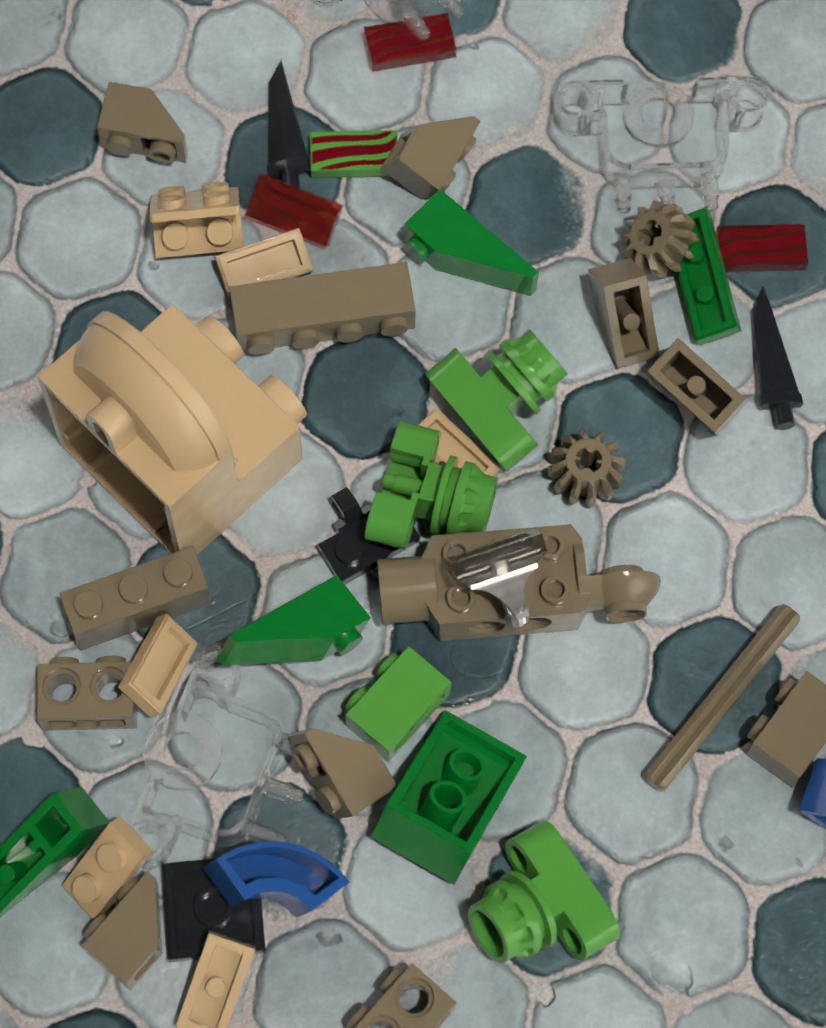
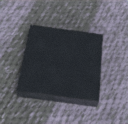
(197, 907)

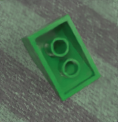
(448, 797)

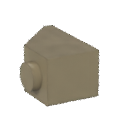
(625, 311)

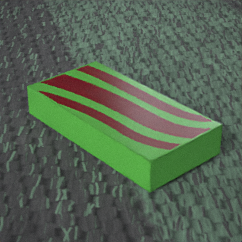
(350, 153)

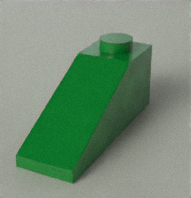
(462, 246)
(302, 629)
(47, 843)

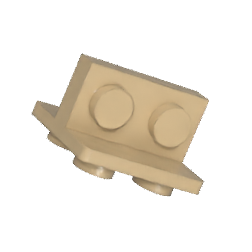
(196, 220)

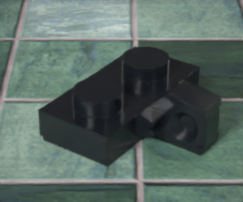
(348, 551)

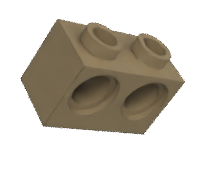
(85, 708)
(389, 1011)

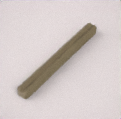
(722, 698)

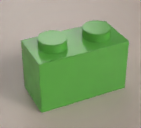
(396, 702)

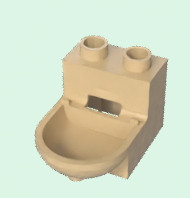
(172, 423)

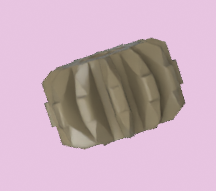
(659, 238)
(588, 453)

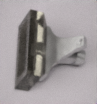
(502, 571)

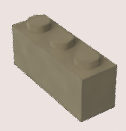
(135, 598)

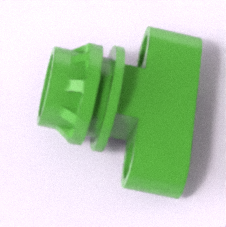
(488, 401)
(426, 490)
(542, 900)

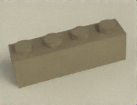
(323, 308)

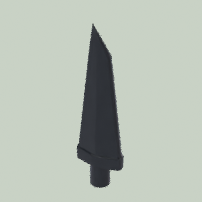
(286, 145)
(775, 374)

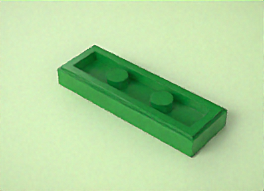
(707, 284)

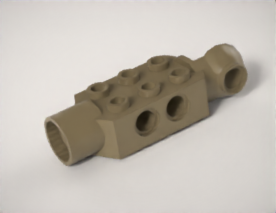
(555, 591)

